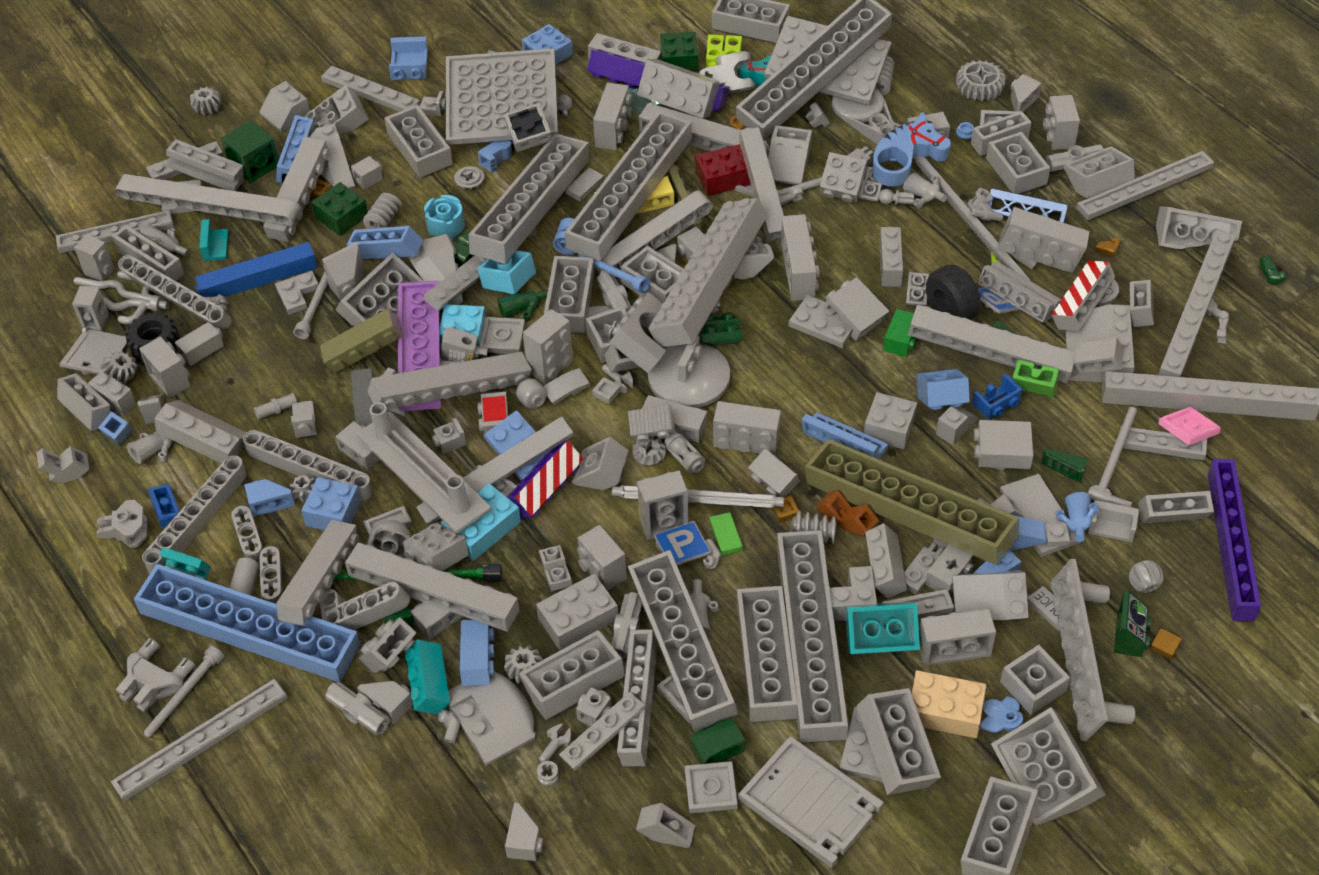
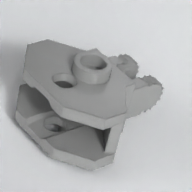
(125, 524)

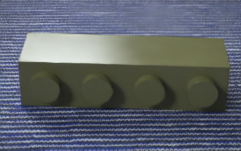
(361, 340)

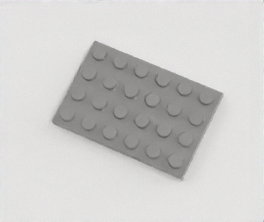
(854, 82)

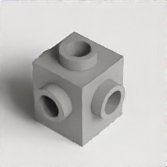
(593, 706)

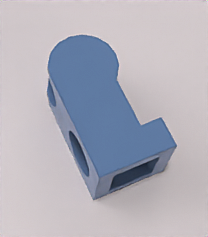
(494, 154)

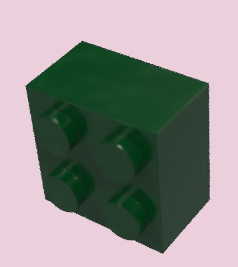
(680, 50)
(340, 208)

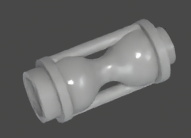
(678, 445)

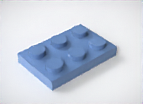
(510, 433)

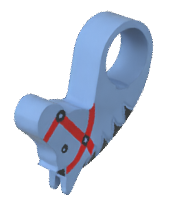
(903, 143)

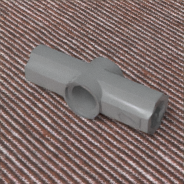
(1057, 161)
(613, 293)
(625, 621)
(357, 708)

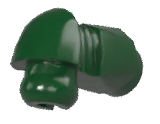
(1269, 269)

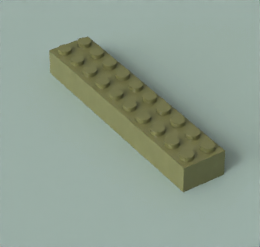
(913, 501)

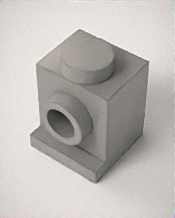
(449, 436)

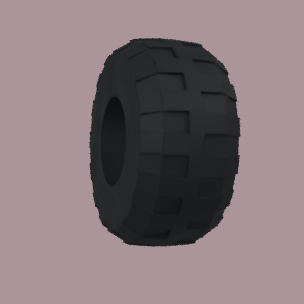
(953, 291)

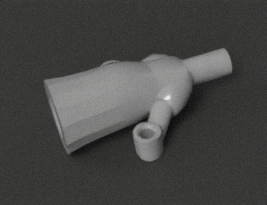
(924, 189)
(166, 241)
(149, 445)
(700, 604)

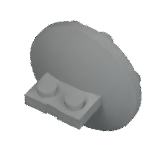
(690, 375)

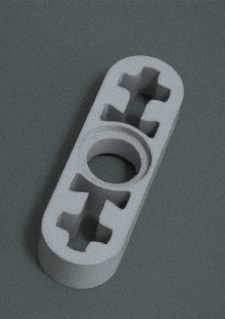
(248, 525)
(265, 568)

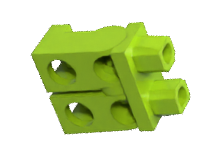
(714, 51)

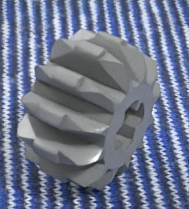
(205, 101)
(119, 366)
(520, 661)

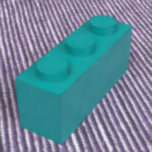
(427, 677)

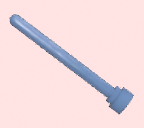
(639, 283)

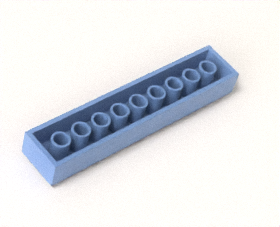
(246, 623)

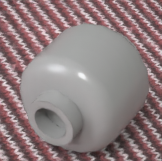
(531, 393)

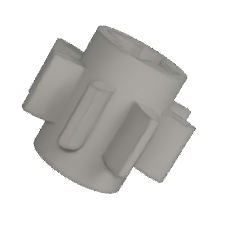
(302, 487)

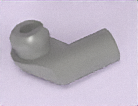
(712, 560)

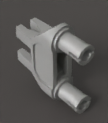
(150, 679)

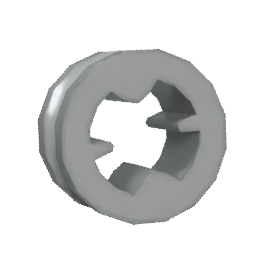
(547, 765)

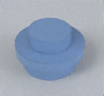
(965, 130)

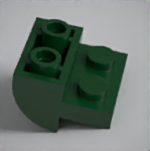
(721, 330)

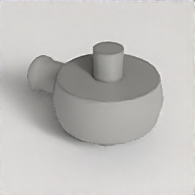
(564, 103)

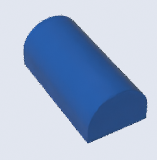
(163, 504)

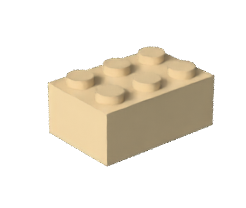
(948, 703)

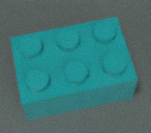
(882, 627)

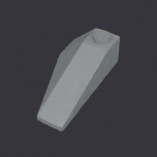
(336, 167)

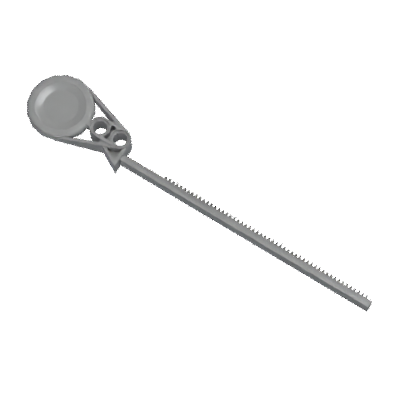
(879, 125)

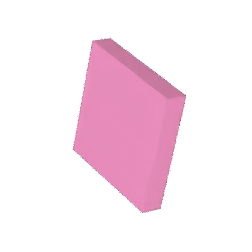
(1189, 425)

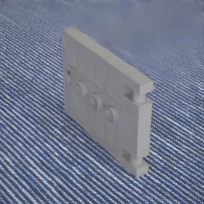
(810, 801)

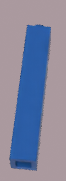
(256, 271)

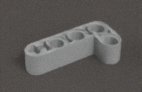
(365, 607)

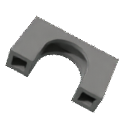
(632, 339)

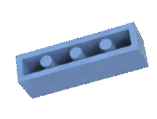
(383, 241)

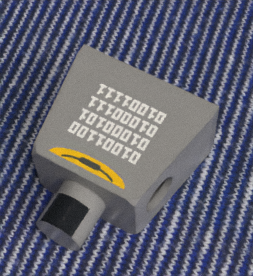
(460, 346)

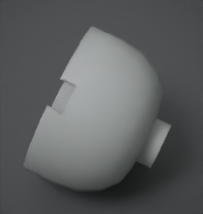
(389, 537)

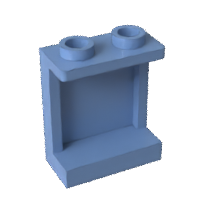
(409, 58)

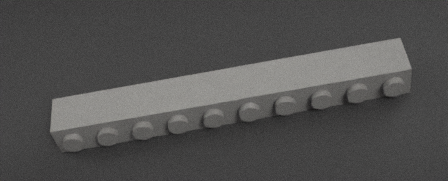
(1197, 305)
(1210, 395)

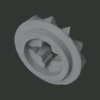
(467, 173)
(654, 456)

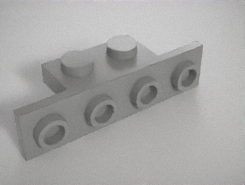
(602, 731)

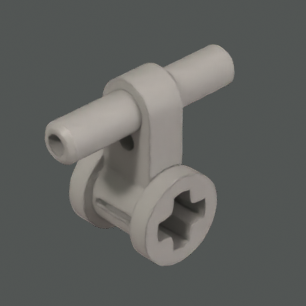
(980, 206)

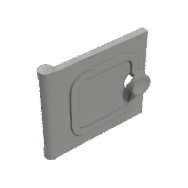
(91, 349)

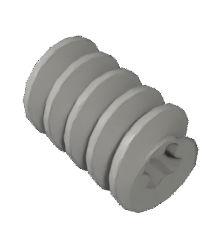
(885, 78)
(382, 211)
(806, 524)

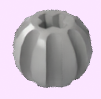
(1146, 576)

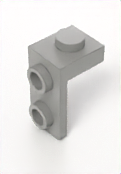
(303, 419)

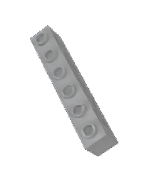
(640, 682)

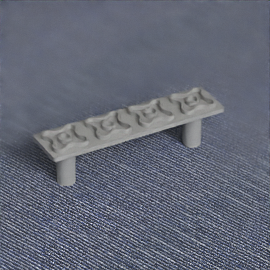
(422, 470)
(1080, 654)

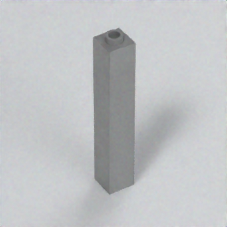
(762, 180)

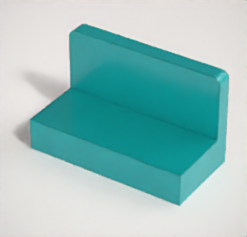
(213, 242)

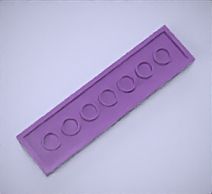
(421, 336)

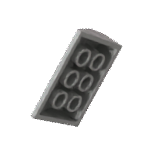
(377, 291)
(1104, 323)
(1049, 760)

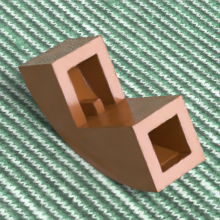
(851, 519)

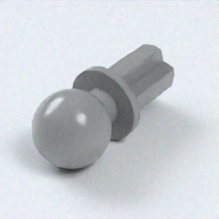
(887, 196)

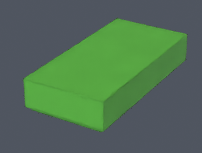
(725, 534)

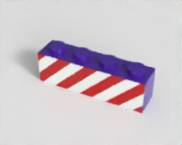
(545, 479)

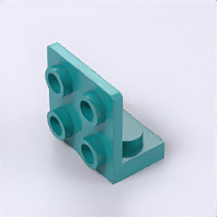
(185, 563)

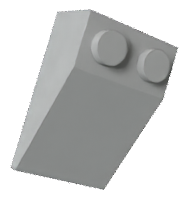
(999, 592)

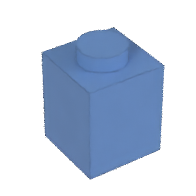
(115, 428)

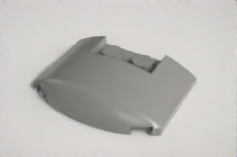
(493, 716)

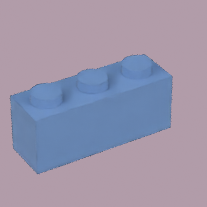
(476, 653)

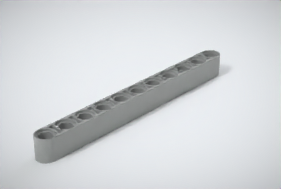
(208, 199)

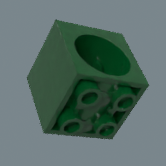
(252, 149)

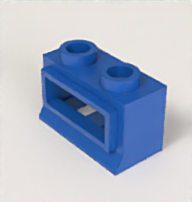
(1008, 388)

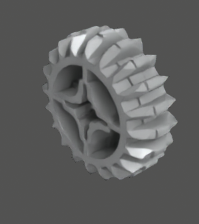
(980, 80)

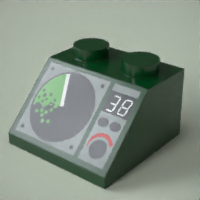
(1132, 626)

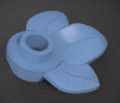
(1000, 713)

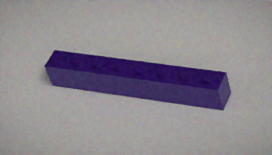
(630, 71)
(1233, 540)

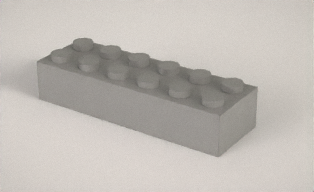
(766, 654)

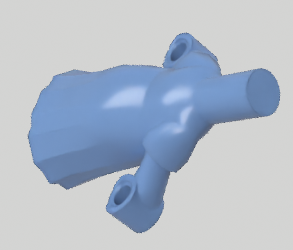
(1080, 513)

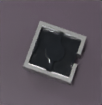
(528, 127)

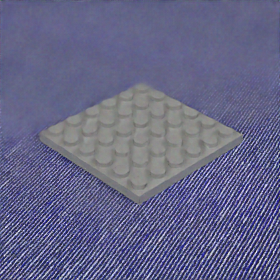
(494, 84)

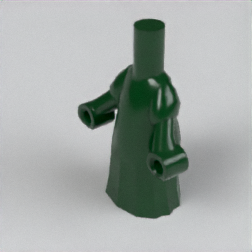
(519, 302)

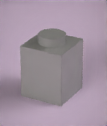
(367, 172)

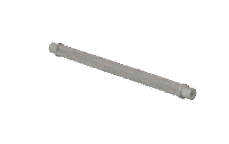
(713, 497)

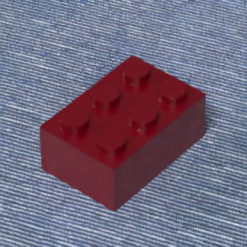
(722, 170)

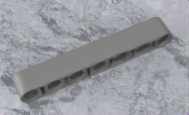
(660, 229)
(166, 287)
(303, 462)
(197, 511)

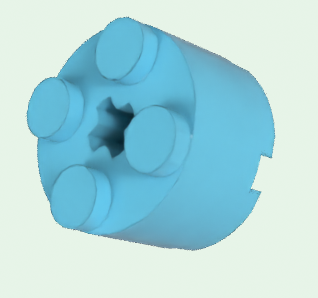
(444, 216)

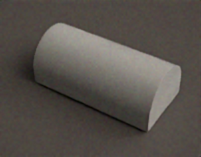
(245, 576)

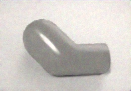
(451, 723)

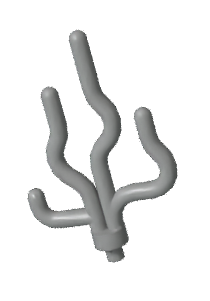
(142, 301)

